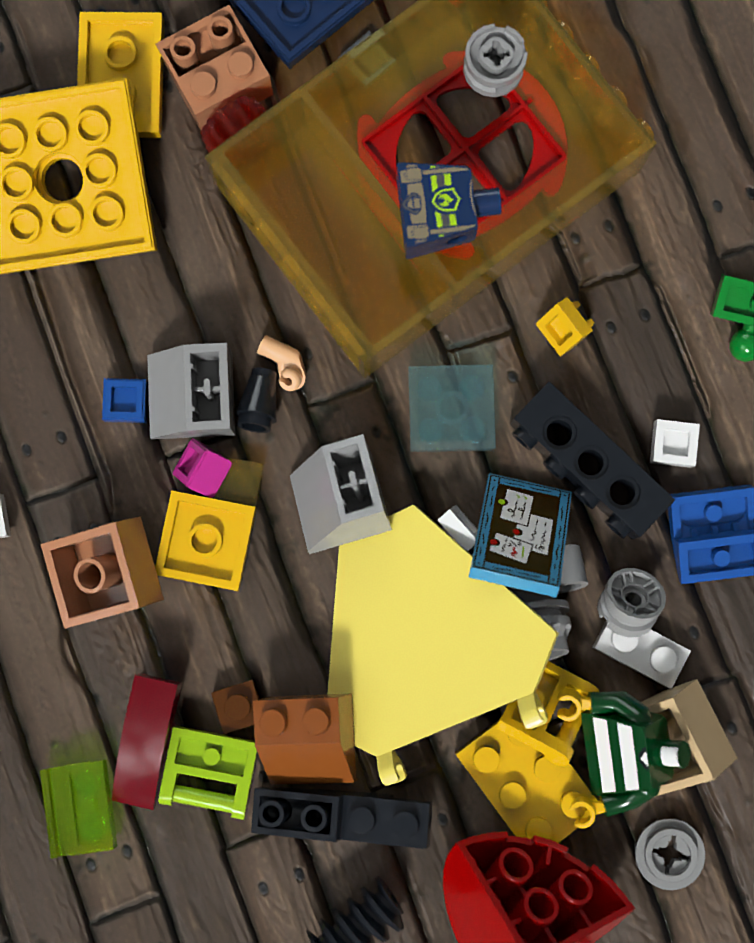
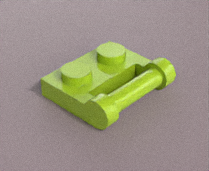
(213, 758)

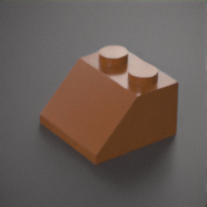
(306, 738)

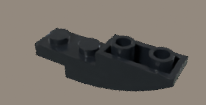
(342, 816)

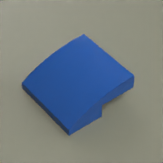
(713, 533)

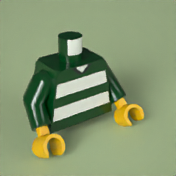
(624, 750)

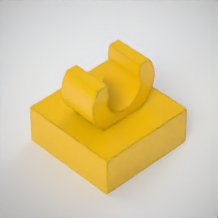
(564, 326)

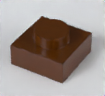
(235, 705)

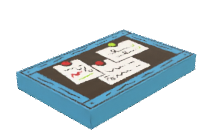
(521, 535)

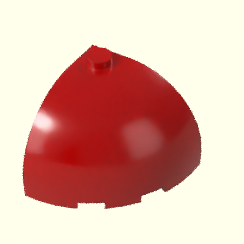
(527, 892)

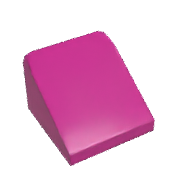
(202, 468)

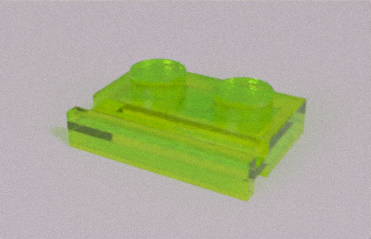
(78, 808)

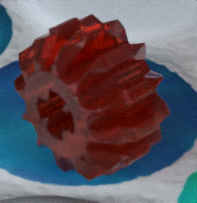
(230, 120)

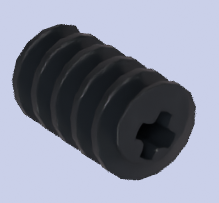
(363, 920)

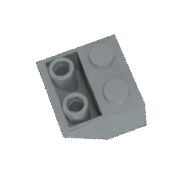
(191, 392)
(339, 495)

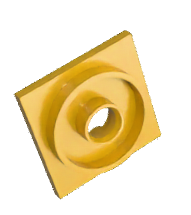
(100, 134)

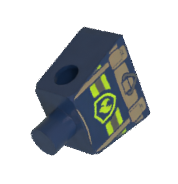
(440, 206)

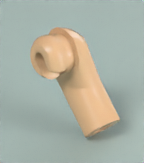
(288, 361)

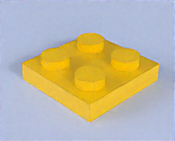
(205, 540)

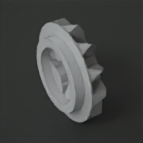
(680, 871)

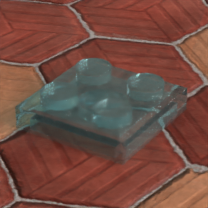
(451, 408)

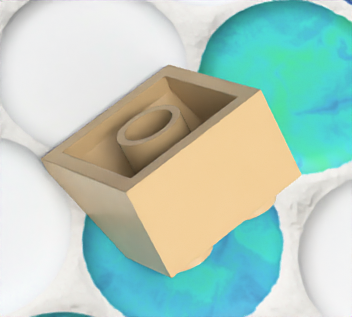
(693, 721)

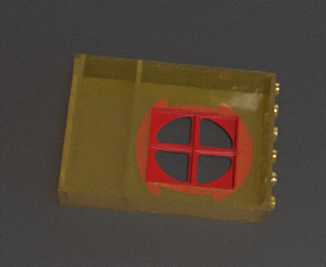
(322, 169)

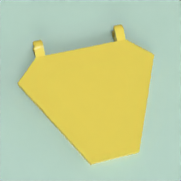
(427, 641)

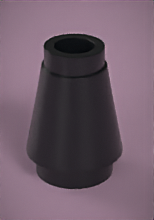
(258, 403)

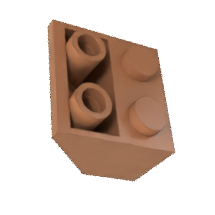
(214, 64)

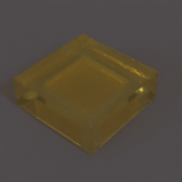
(241, 483)

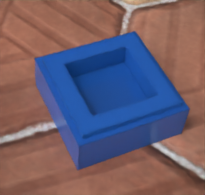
(125, 400)

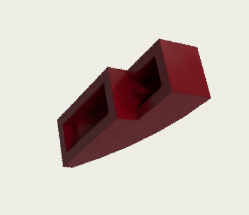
(145, 740)

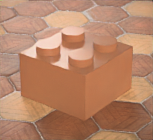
(102, 572)

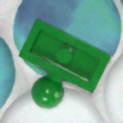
(736, 303)

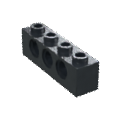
(646, 497)

